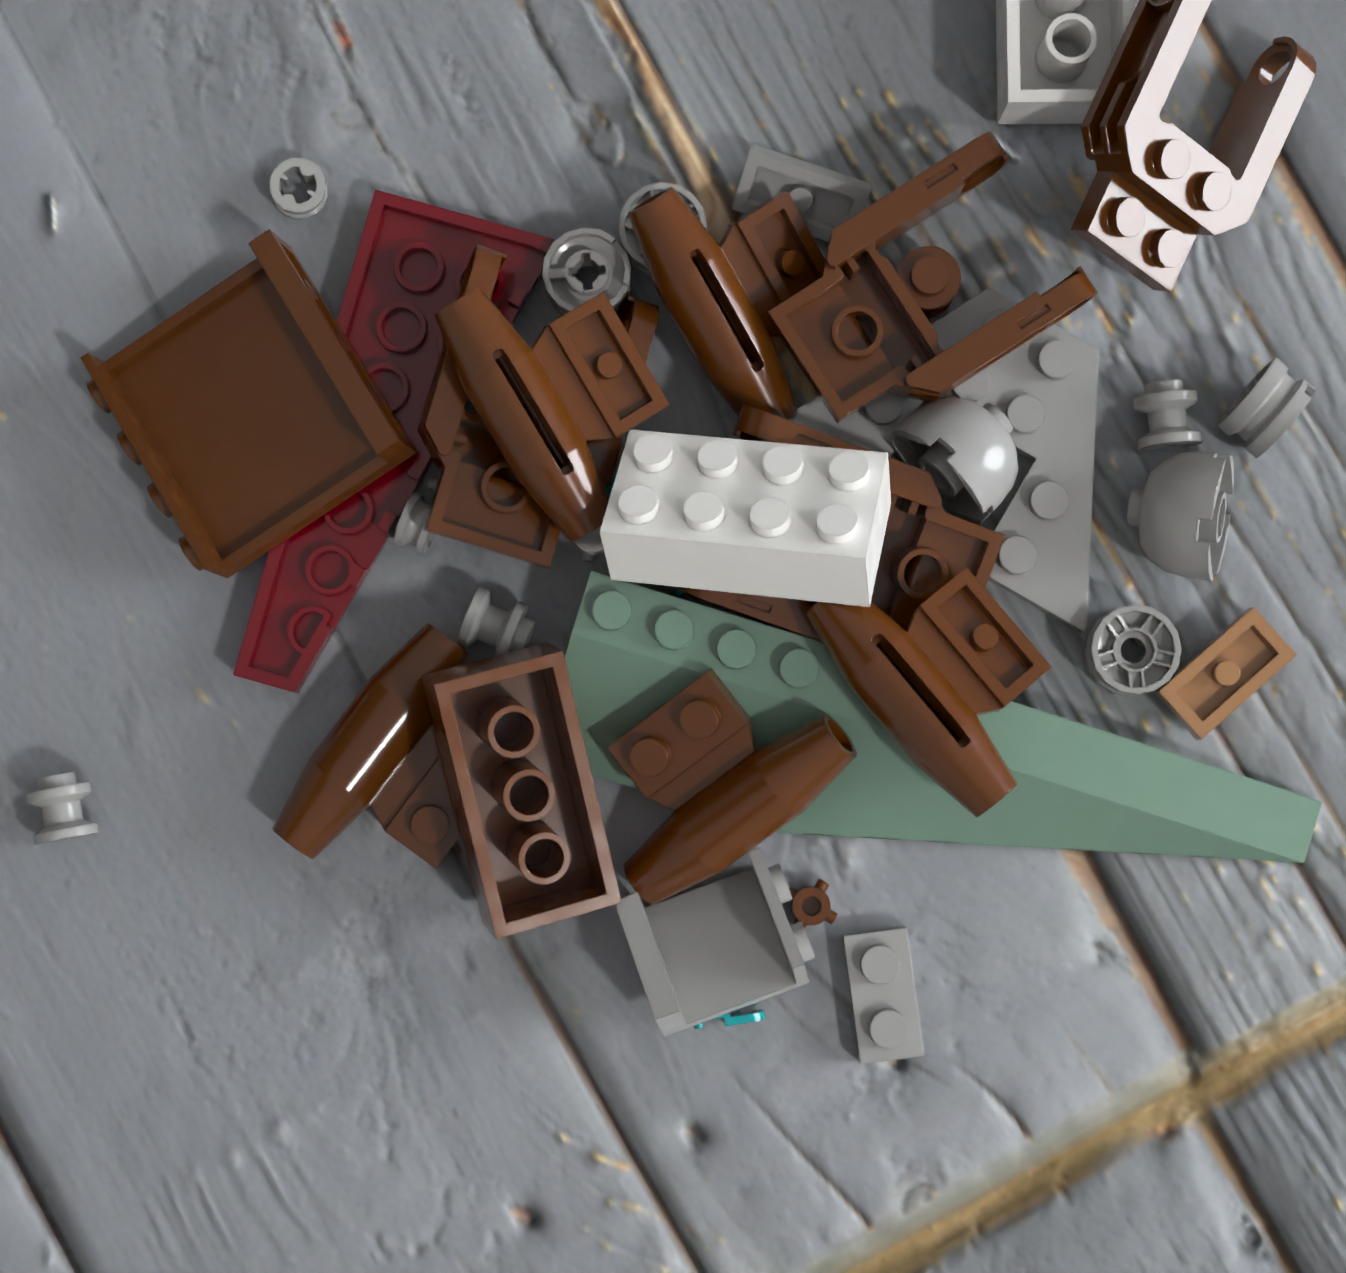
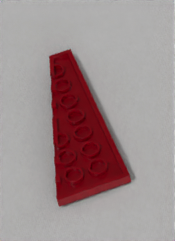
(401, 276)

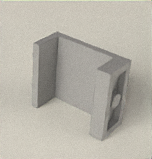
(716, 946)

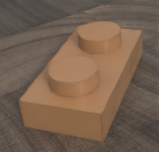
(1225, 673)

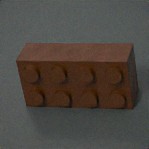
(522, 789)

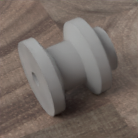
(1166, 408)
(495, 625)
(61, 808)

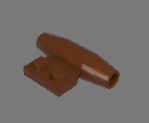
(726, 289)
(550, 399)
(935, 679)
(381, 757)
(722, 790)

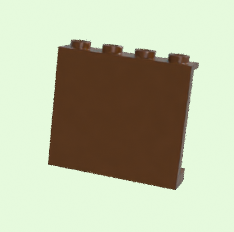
(249, 412)

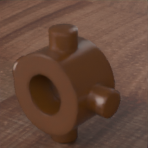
(812, 904)

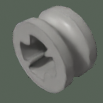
(286, 203)
(412, 524)

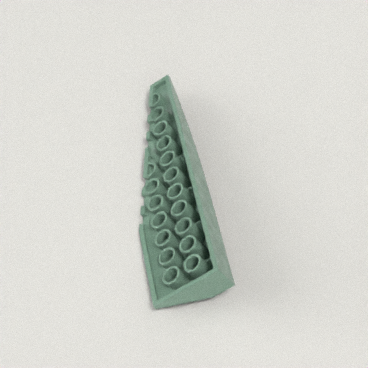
(1072, 780)

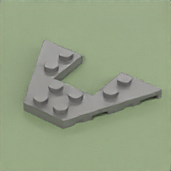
(1052, 404)

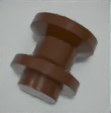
(931, 278)

